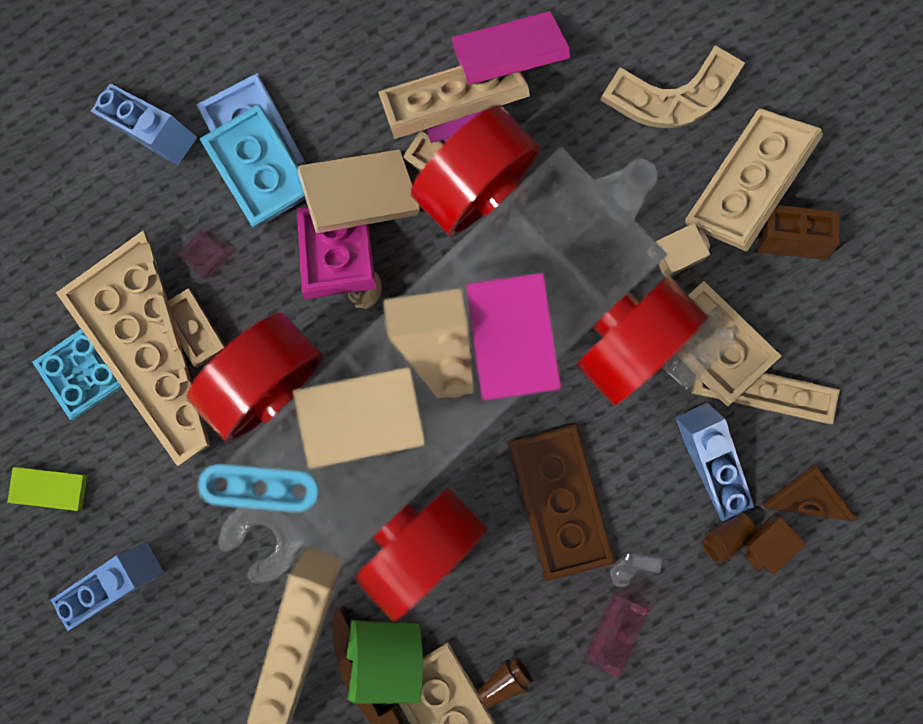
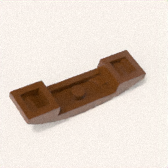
(372, 711)

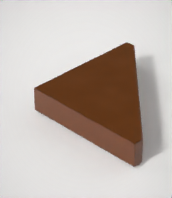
(810, 495)

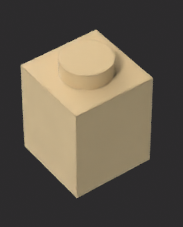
(684, 250)

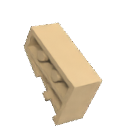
(433, 339)

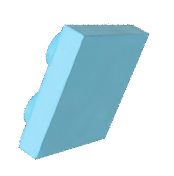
(76, 375)

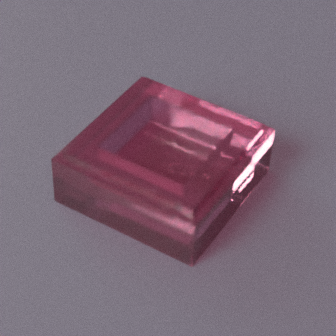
(202, 254)

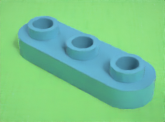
(242, 488)

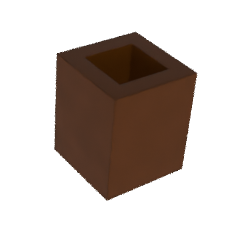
(772, 545)

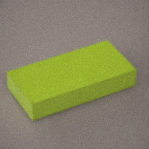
(47, 488)

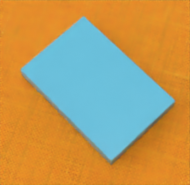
(255, 165)

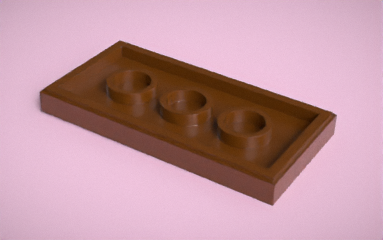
(561, 503)

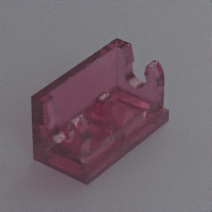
(615, 634)

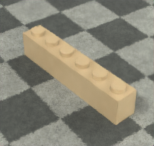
(295, 637)

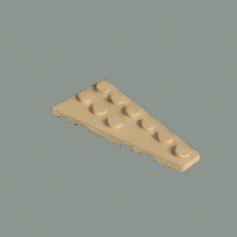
(130, 326)

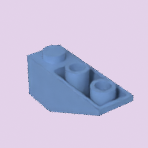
(144, 123)
(715, 460)
(107, 585)

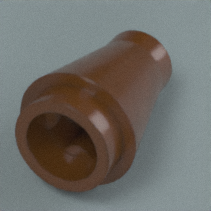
(726, 539)
(508, 681)

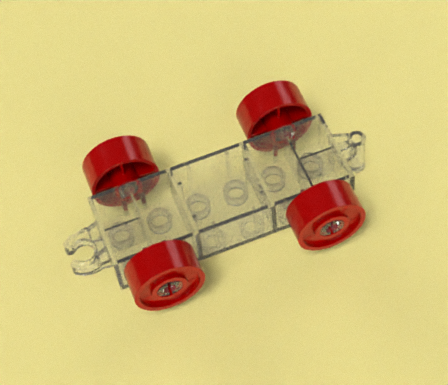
(549, 224)

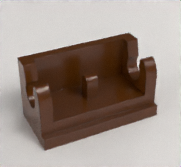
(800, 233)

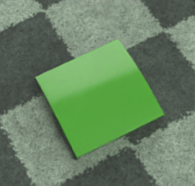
(385, 662)

